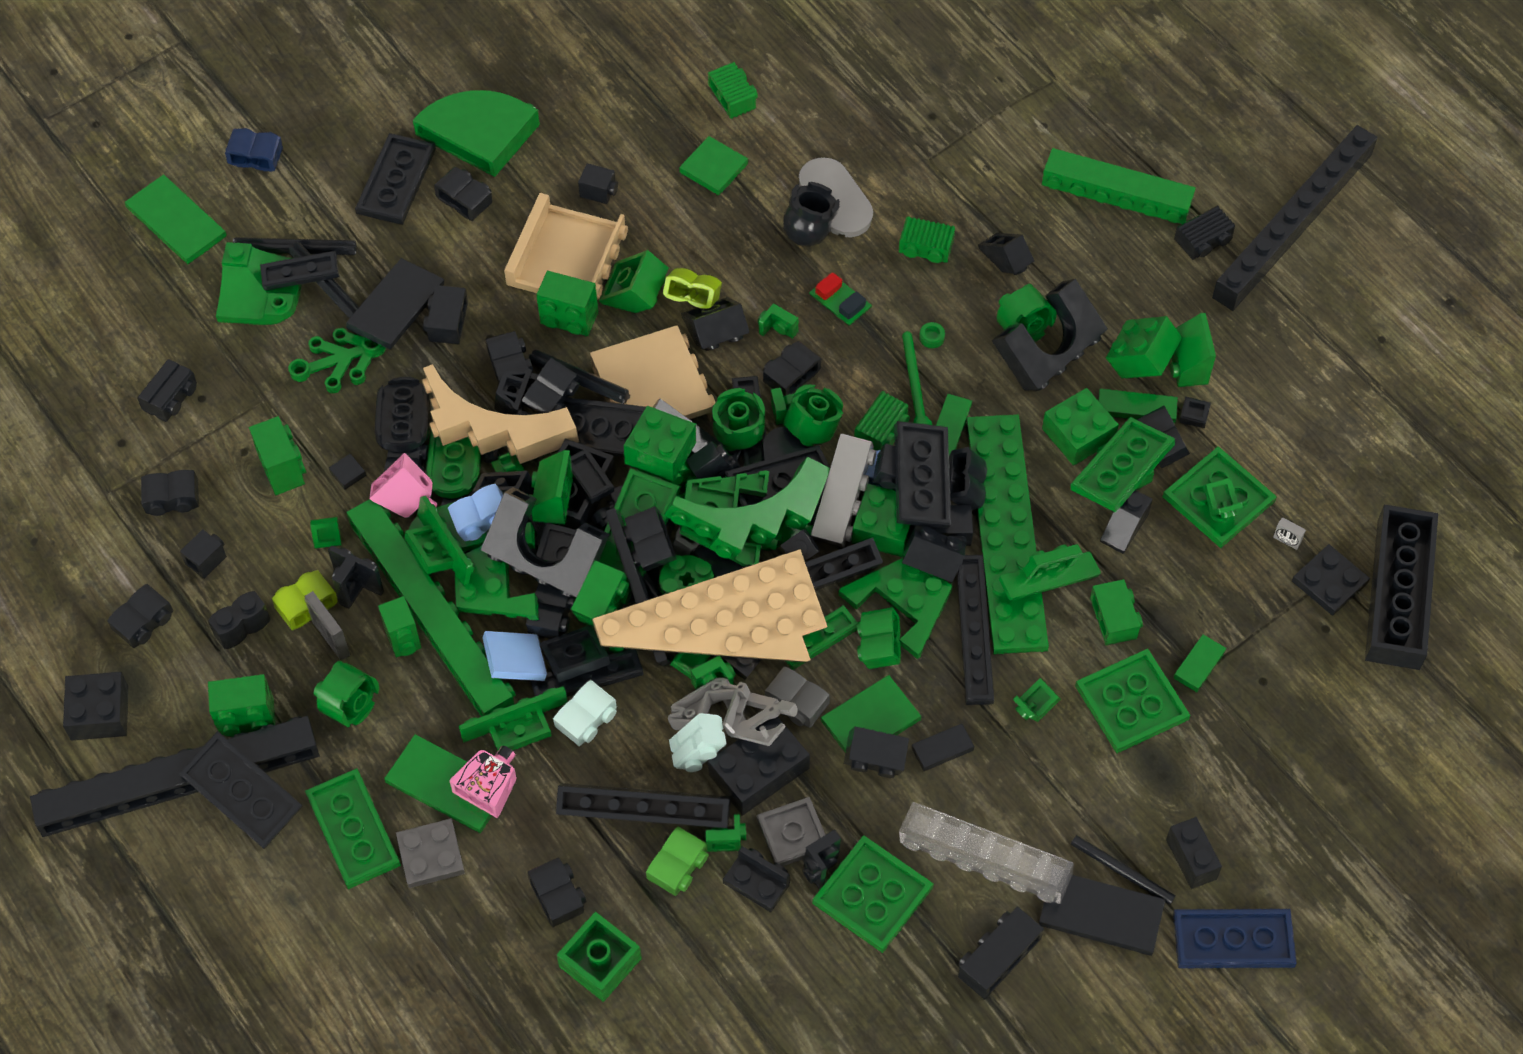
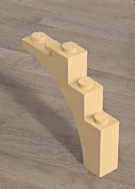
(523, 434)

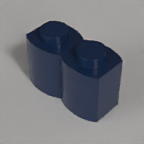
(253, 149)

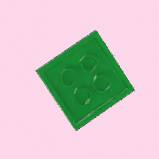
(1190, 499)
(1132, 700)
(872, 893)

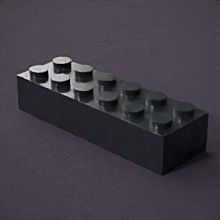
(1402, 587)

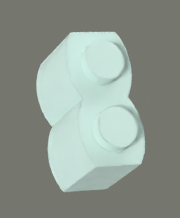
(585, 713)

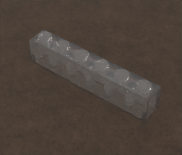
(986, 853)

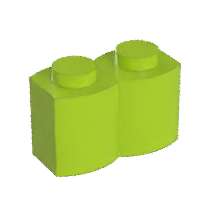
(686, 285)
(290, 599)

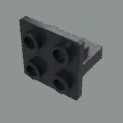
(353, 575)

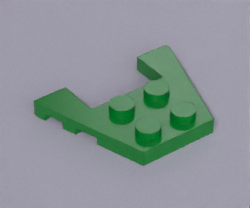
(724, 493)
(490, 588)
(910, 591)

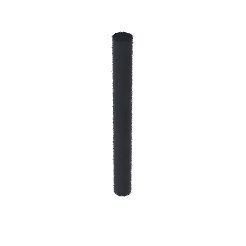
(1123, 869)

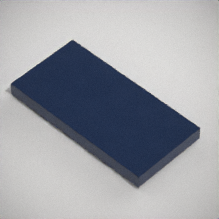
(1234, 938)

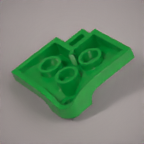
(242, 292)

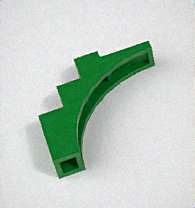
(759, 521)

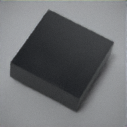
(1195, 412)
(347, 471)

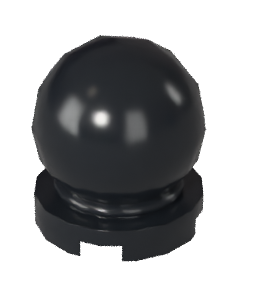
(810, 214)

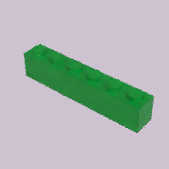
(1118, 186)

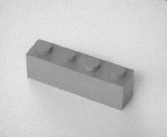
(842, 490)

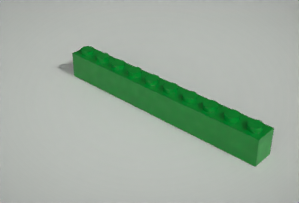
(429, 608)

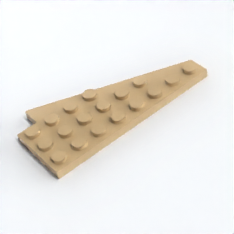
(738, 614)

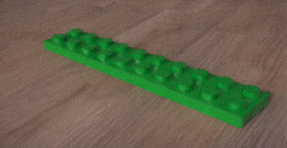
(1007, 533)

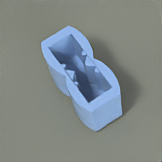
(476, 512)

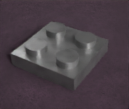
(430, 853)

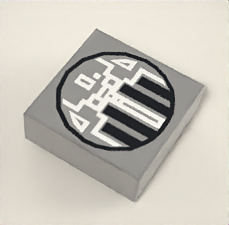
(1289, 533)

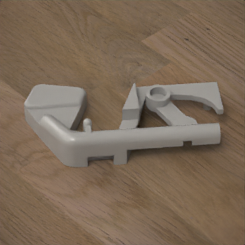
(735, 700)

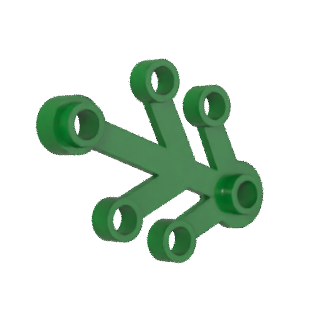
(340, 357)

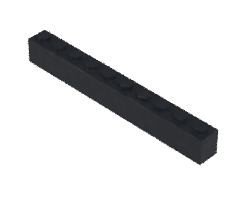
(1294, 218)
(159, 780)

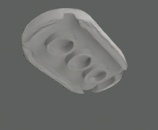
(855, 209)

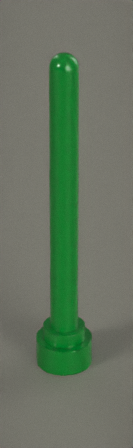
(914, 380)

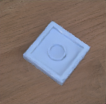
(514, 656)

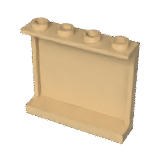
(564, 244)
(656, 369)

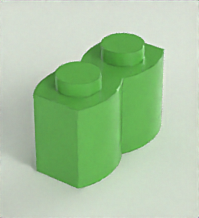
(677, 861)

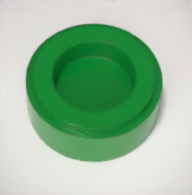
(932, 335)

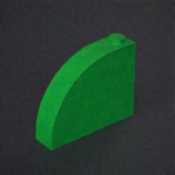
(478, 127)

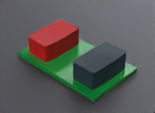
(840, 299)

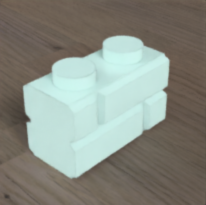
(697, 742)

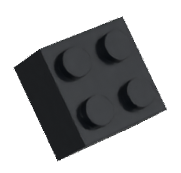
(95, 706)

